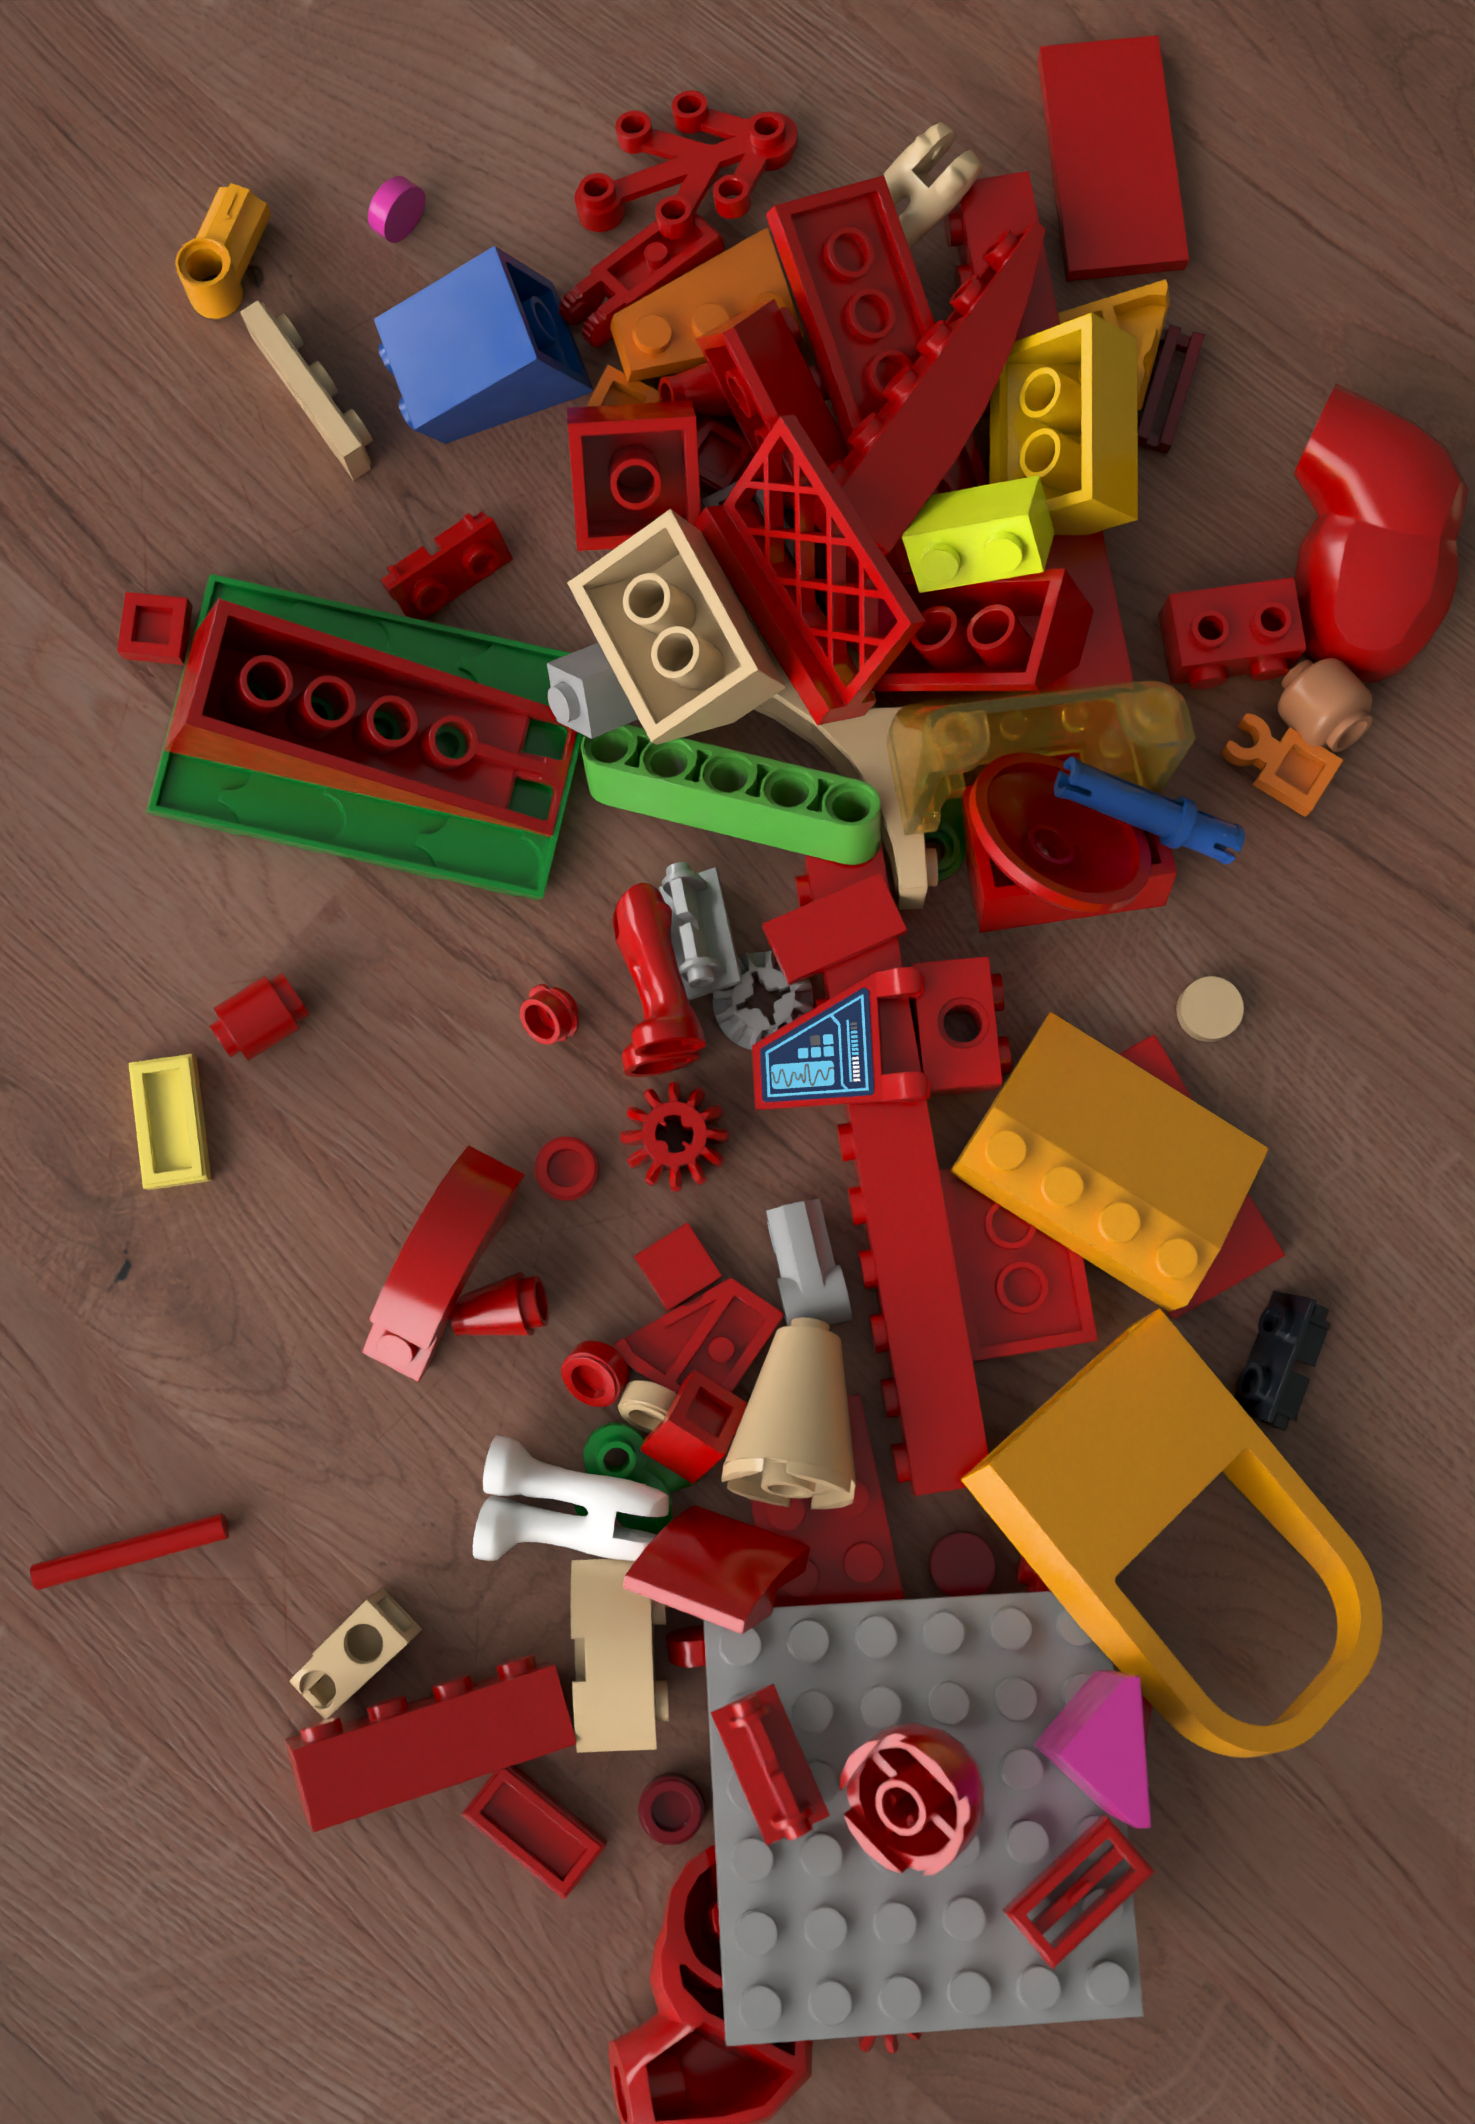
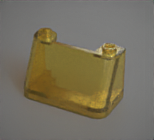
(1115, 725)

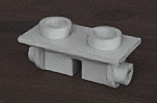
(700, 930)

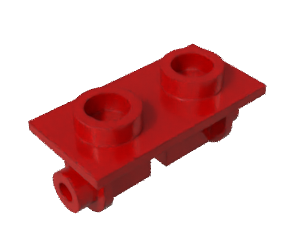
(466, 556)
(770, 1765)

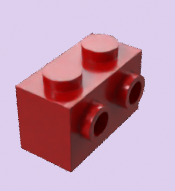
(1232, 633)

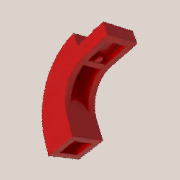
(438, 1261)

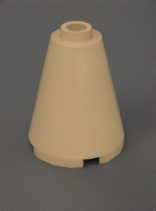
(796, 1424)

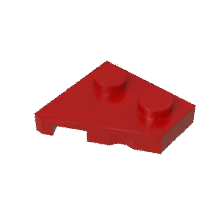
(711, 1334)

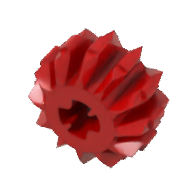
(691, 1123)

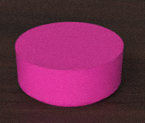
(396, 208)

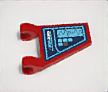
(837, 1051)

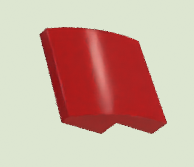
(716, 1568)

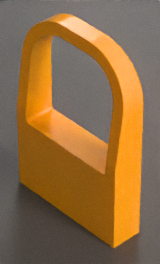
(1113, 1467)

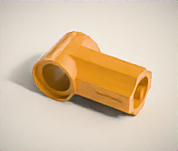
(222, 249)

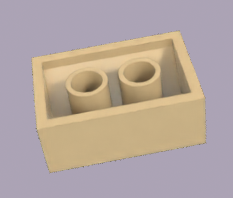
(675, 631)

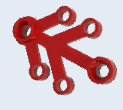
(758, 143)

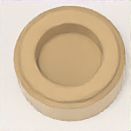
(1210, 1009)
(645, 1404)

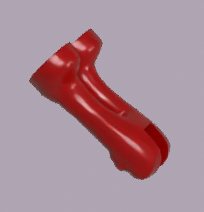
(670, 1027)

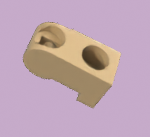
(355, 1653)

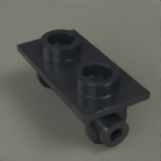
(1288, 1331)

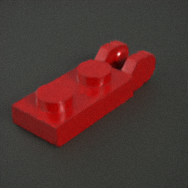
(634, 272)

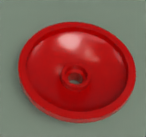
(1053, 844)

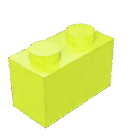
(980, 535)

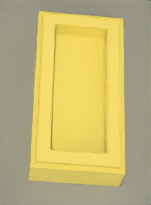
(169, 1122)

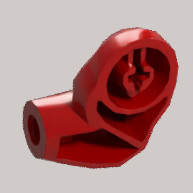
(1384, 540)
(678, 2059)

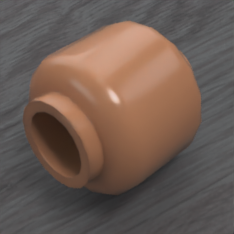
(1326, 704)

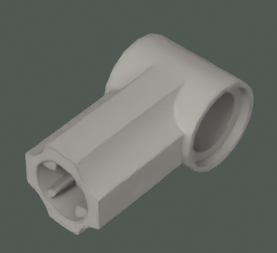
(809, 1278)

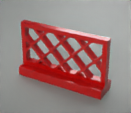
(783, 597)

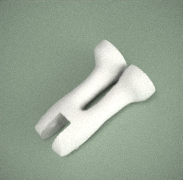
(506, 1522)

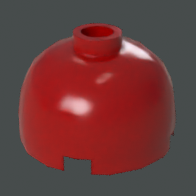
(913, 1797)

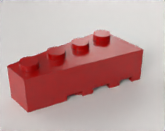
(429, 1742)

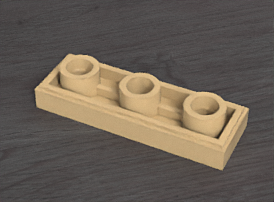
(310, 387)

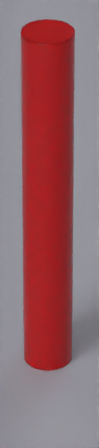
(129, 1551)

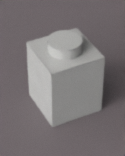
(588, 693)

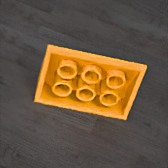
(1112, 1163)

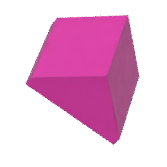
(1103, 1746)

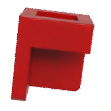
(696, 1428)

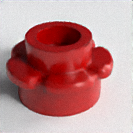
(549, 1014)

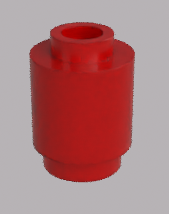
(258, 1017)

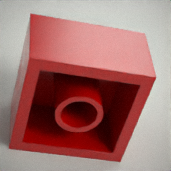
(631, 468)

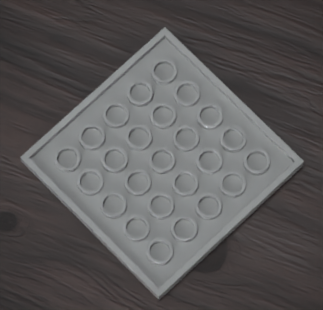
(829, 1936)

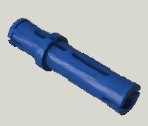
(1172, 820)

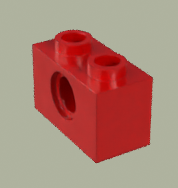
(968, 989)

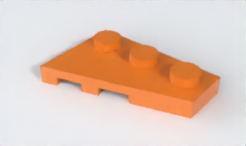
(661, 329)

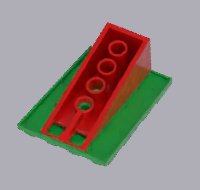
(368, 738)

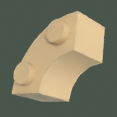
(614, 1660)

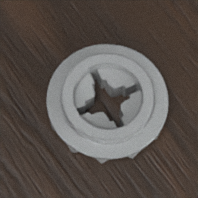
(749, 1026)

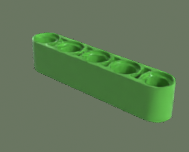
(735, 794)

